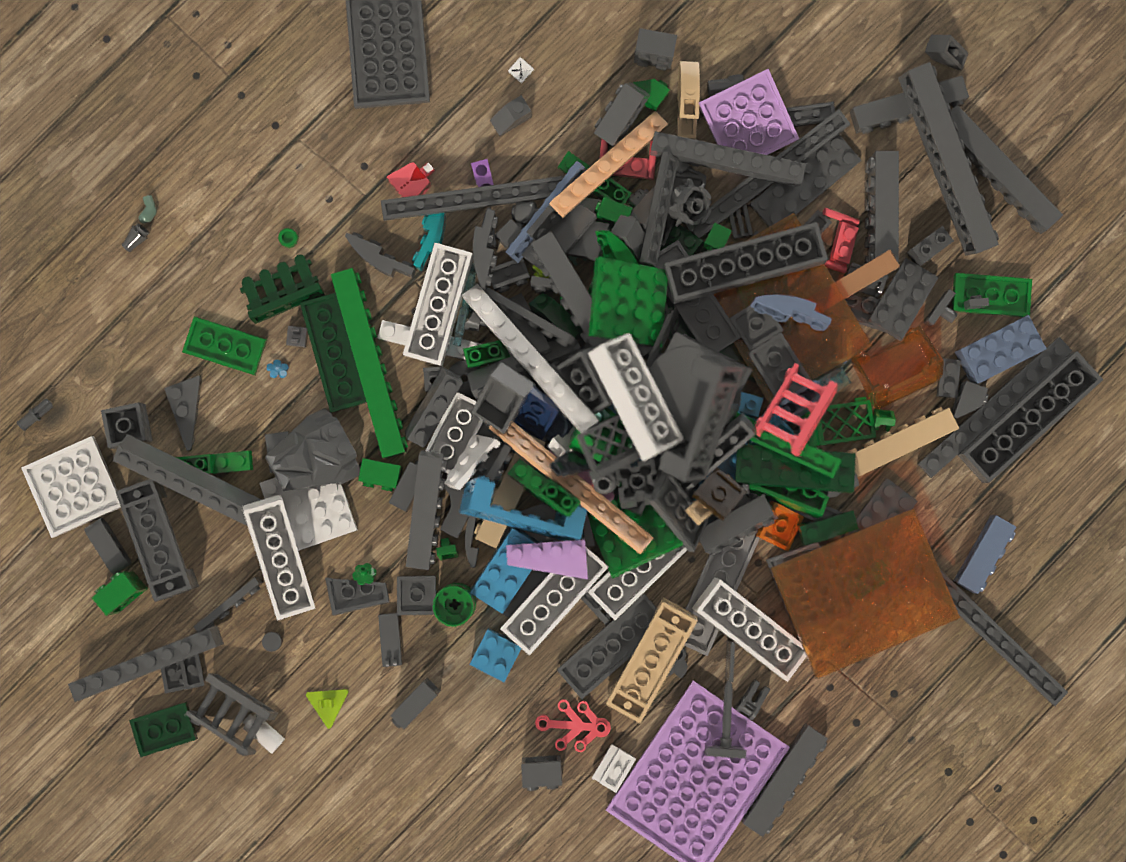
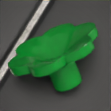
(364, 574)

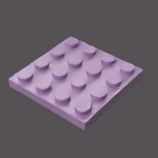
(750, 116)

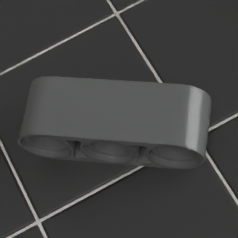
(108, 546)

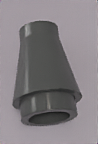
(135, 237)

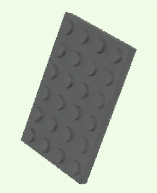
(387, 52)

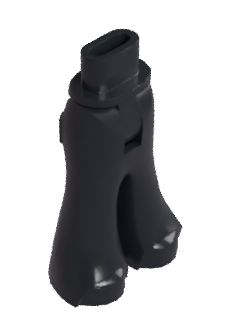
(571, 464)

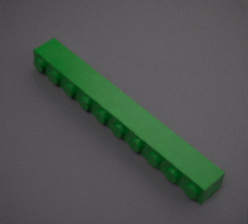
(368, 363)

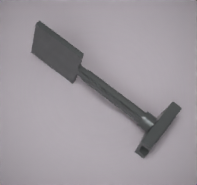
(726, 748)

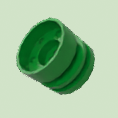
(448, 613)

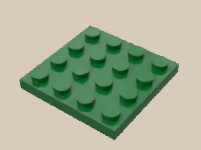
(627, 301)
(621, 556)

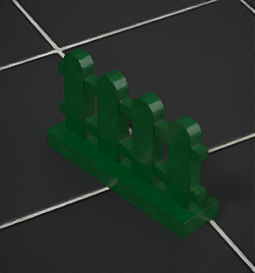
(292, 294)

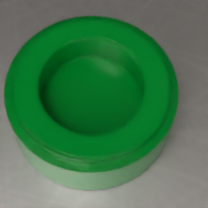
(288, 238)

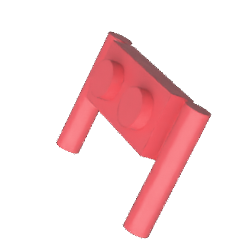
(635, 167)
(843, 241)

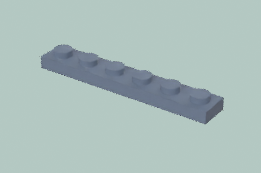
(523, 240)

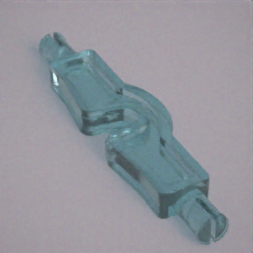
(464, 310)

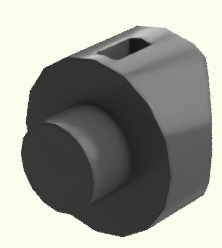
(474, 322)

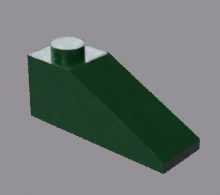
(554, 313)
(827, 527)

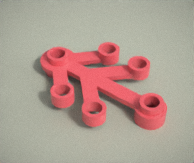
(576, 725)

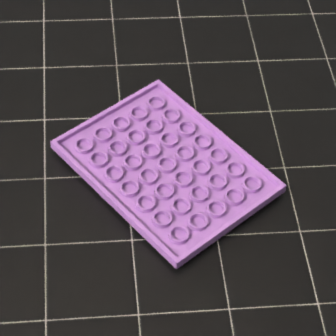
(692, 799)

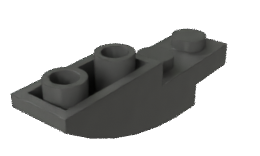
(372, 254)
(483, 256)

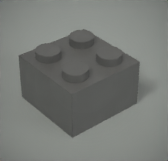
(655, 49)
(125, 420)
(541, 772)

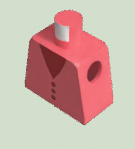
(411, 180)

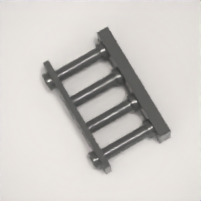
(248, 703)

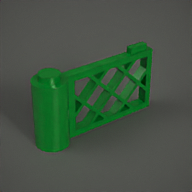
(817, 437)

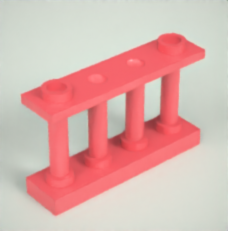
(816, 409)

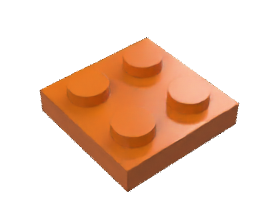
(783, 530)

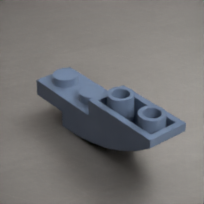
(783, 307)

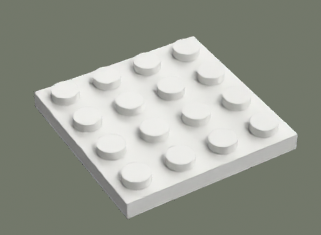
(72, 486)
(314, 512)

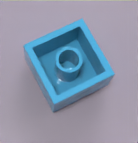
(495, 655)

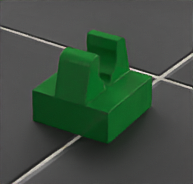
(884, 417)
(447, 550)

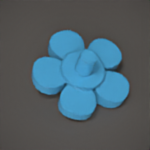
(277, 369)

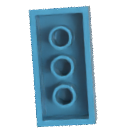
(498, 580)

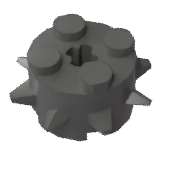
(690, 204)

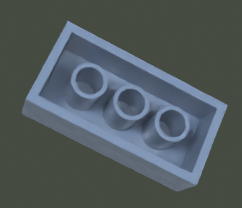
(1000, 350)

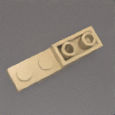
(688, 99)

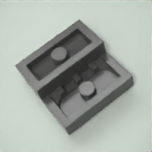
(183, 675)

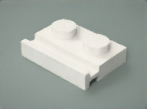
(613, 768)

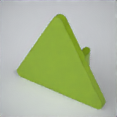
(327, 704)

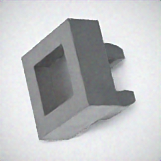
(297, 336)

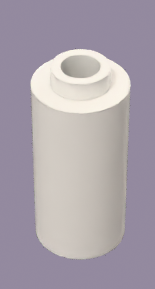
(266, 736)

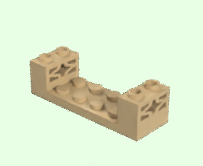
(652, 660)

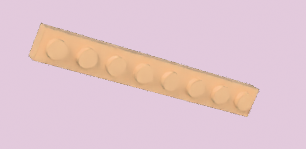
(608, 164)

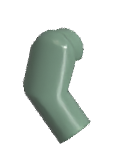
(149, 211)

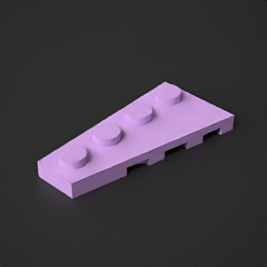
(553, 557)

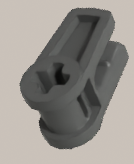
(746, 700)

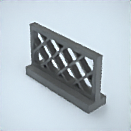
(615, 462)

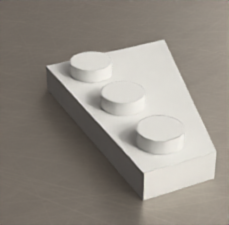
(474, 454)

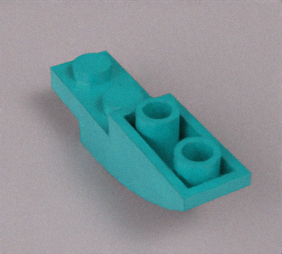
(435, 227)

